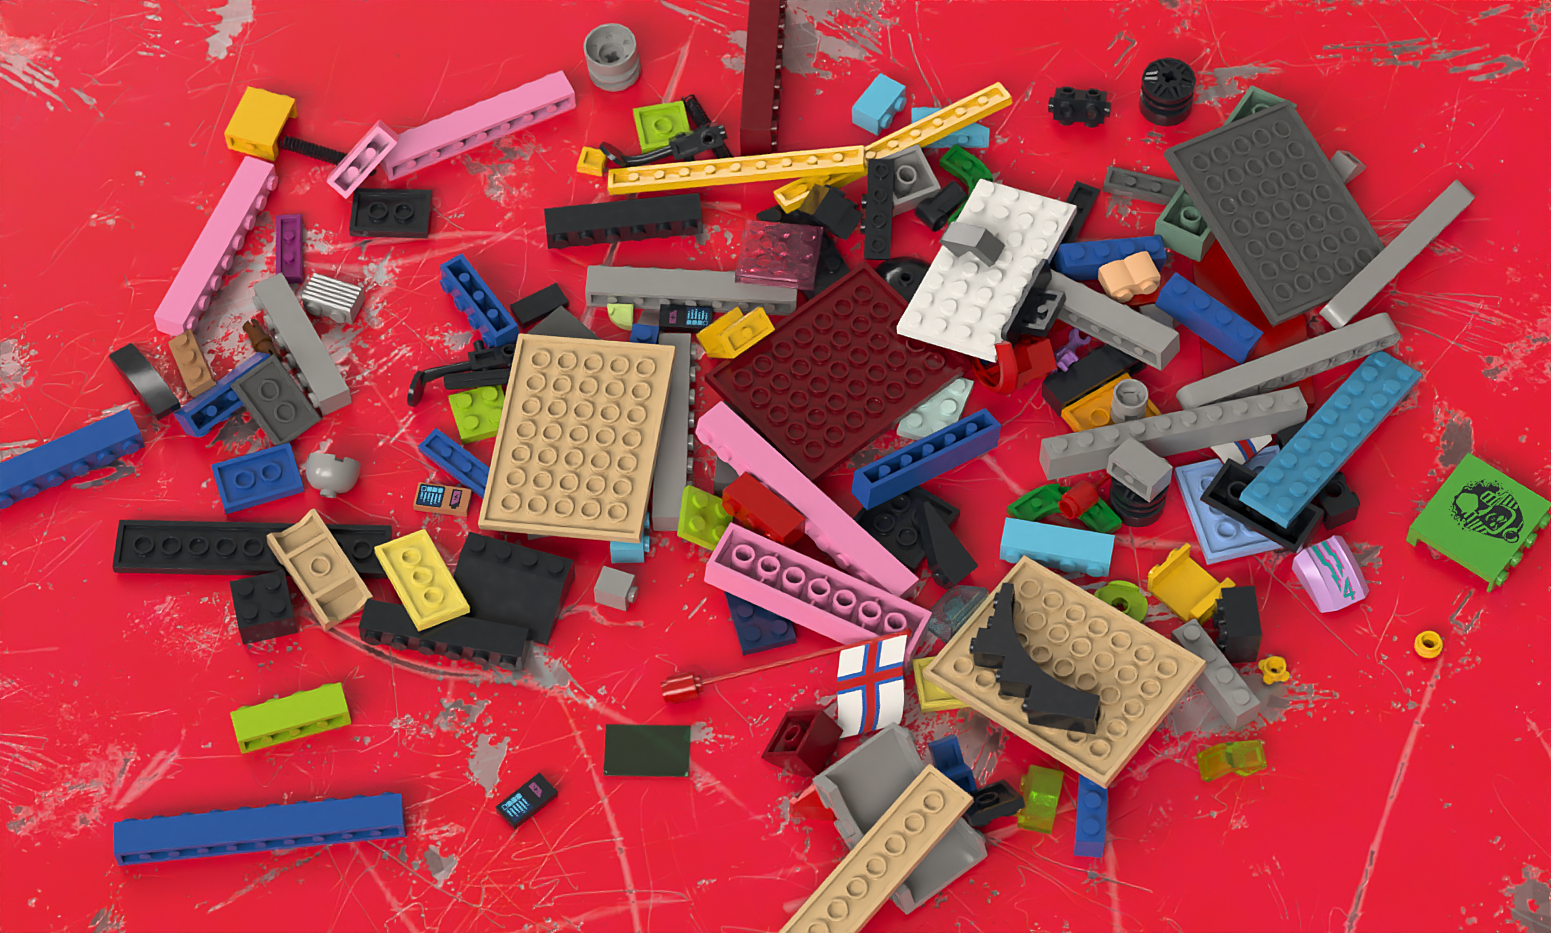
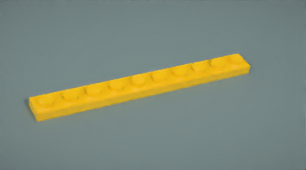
(921, 132)
(736, 170)

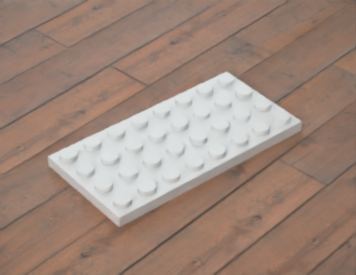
(965, 300)

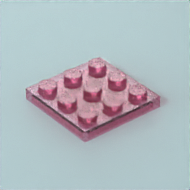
(779, 255)

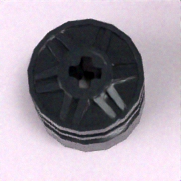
(1167, 92)
(1134, 509)

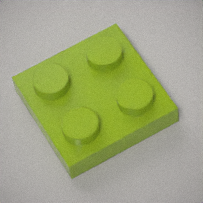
(659, 123)
(477, 412)
(702, 518)

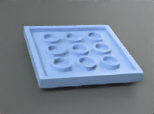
(1217, 533)

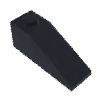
(943, 551)

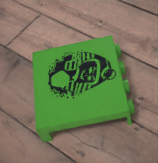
(1481, 520)

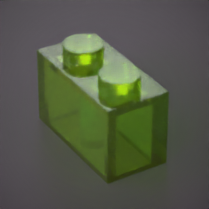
(1041, 799)

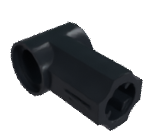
(936, 211)

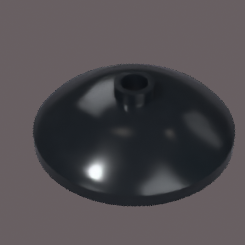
(901, 268)

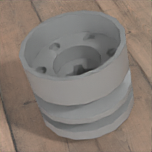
(612, 57)

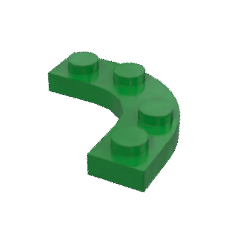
(965, 168)
(1045, 500)

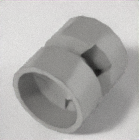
(1129, 401)

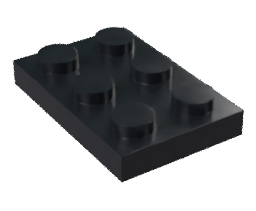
(390, 213)

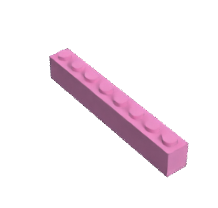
(479, 124)
(216, 247)

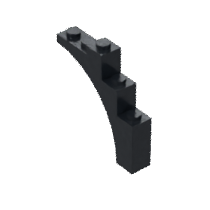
(1045, 698)

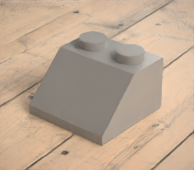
(912, 179)

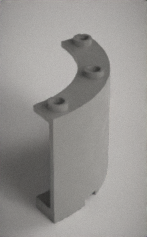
(868, 784)

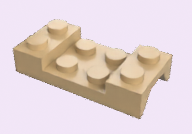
(320, 570)

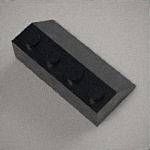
(1225, 494)

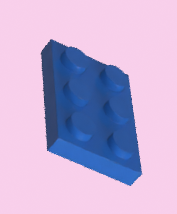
(257, 478)

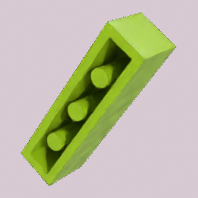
(290, 717)

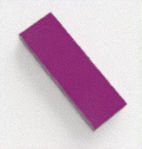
(289, 247)

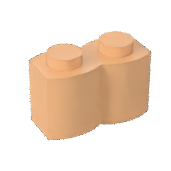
(1129, 277)

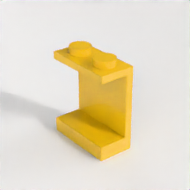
(259, 122)
(734, 333)
(1185, 586)

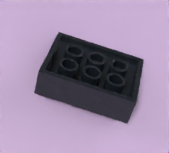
(513, 584)

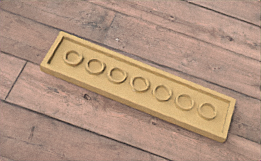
(883, 857)

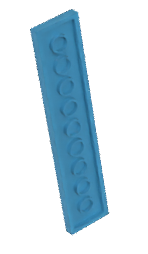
(1330, 438)

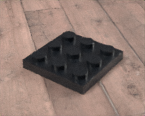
(897, 527)

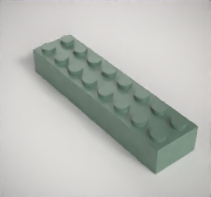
(1181, 222)

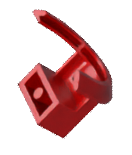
(1027, 361)

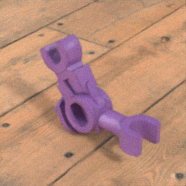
(1066, 354)

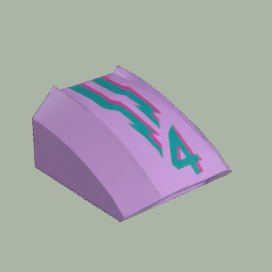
(1330, 574)

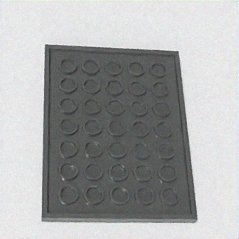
(1277, 210)

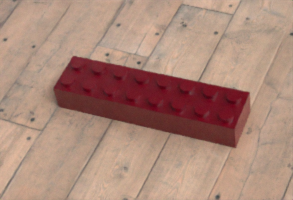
(762, 77)

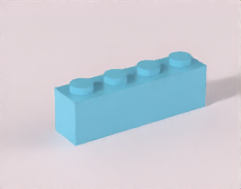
(1057, 547)

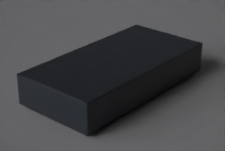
(538, 305)

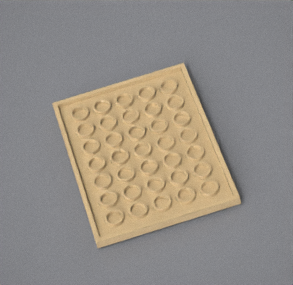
(578, 438)
(1083, 647)

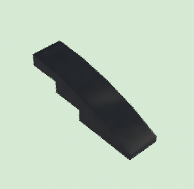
(145, 381)

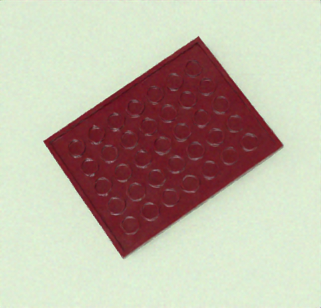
(835, 374)

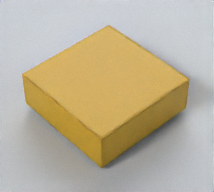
(592, 161)

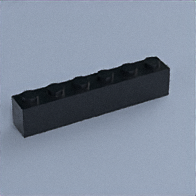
(623, 221)
(456, 639)

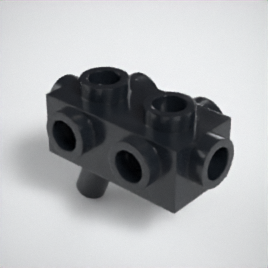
(1077, 105)

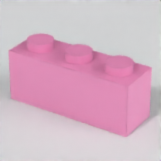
(362, 159)

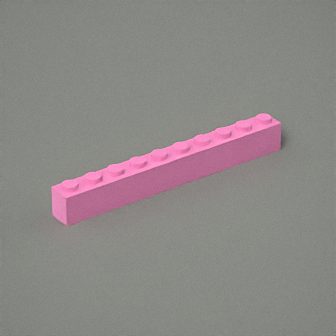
(825, 521)

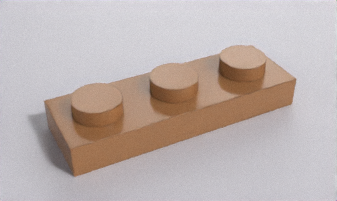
(192, 363)

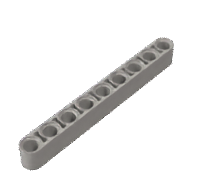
(1397, 255)
(1293, 363)

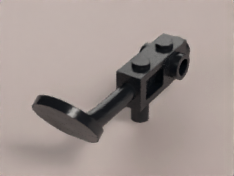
(681, 146)
(478, 360)

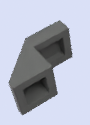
(961, 238)

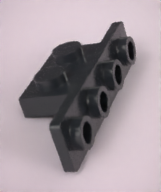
(878, 208)
(1036, 308)

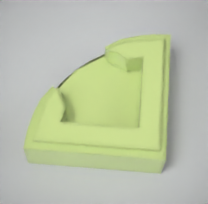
(621, 315)

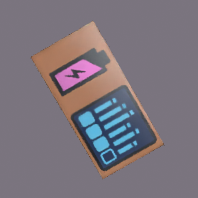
(442, 499)

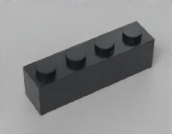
(1087, 376)

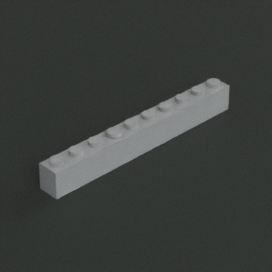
(1175, 431)

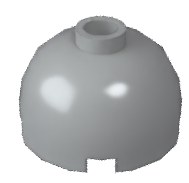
(331, 473)

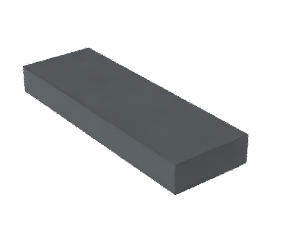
(1140, 186)

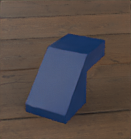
(949, 761)

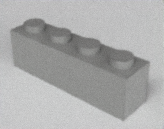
(1219, 679)

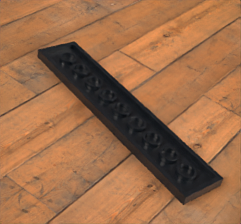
(230, 547)

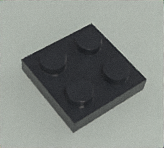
(993, 802)

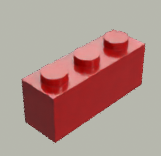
(763, 511)

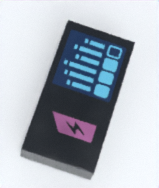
(685, 318)
(526, 801)

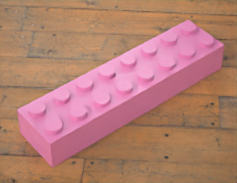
(811, 591)

